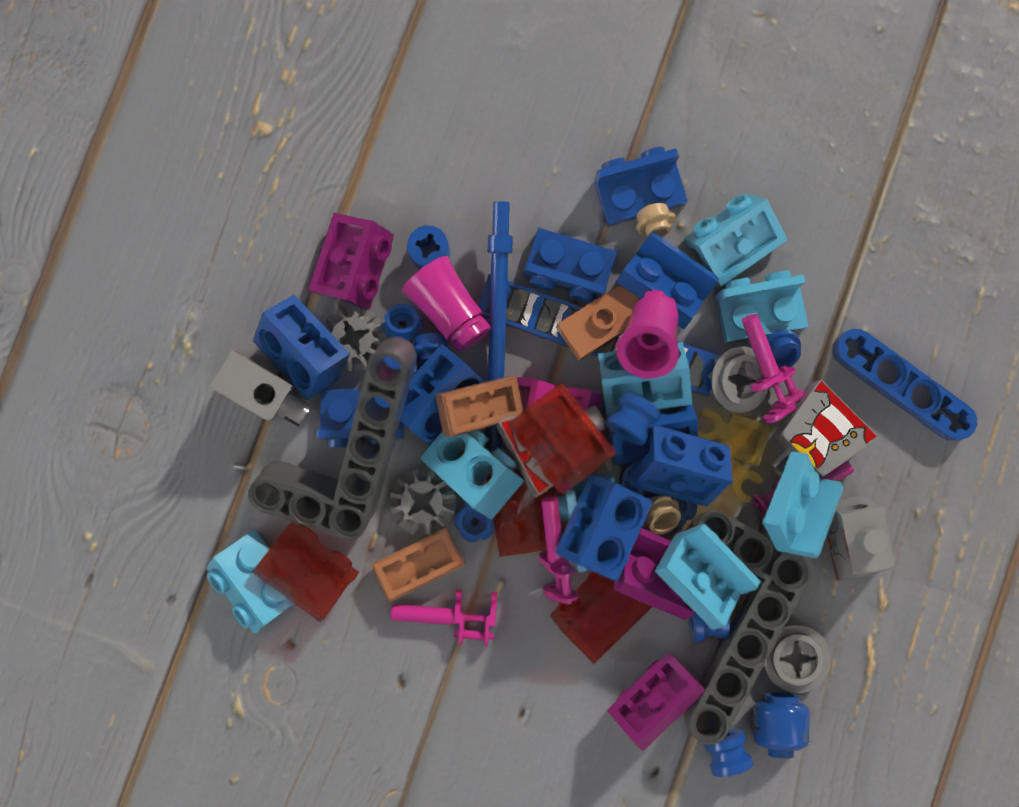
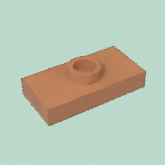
(598, 322)
(478, 405)
(418, 564)

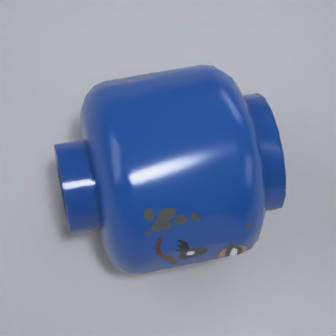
(781, 724)

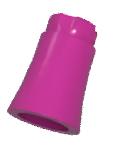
(447, 303)
(650, 340)

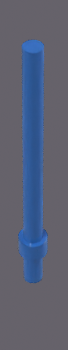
(500, 245)

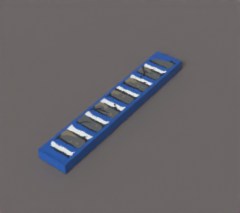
(540, 314)

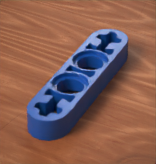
(907, 379)

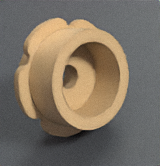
(655, 219)
(662, 515)

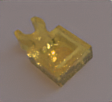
(742, 435)

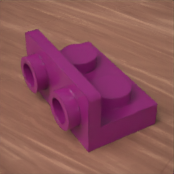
(351, 260)
(643, 583)
(655, 700)

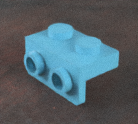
(706, 574)
(252, 598)

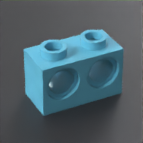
(662, 392)
(469, 472)

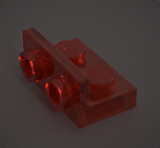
(561, 438)
(306, 570)
(598, 616)

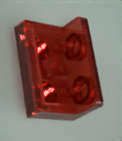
(520, 522)

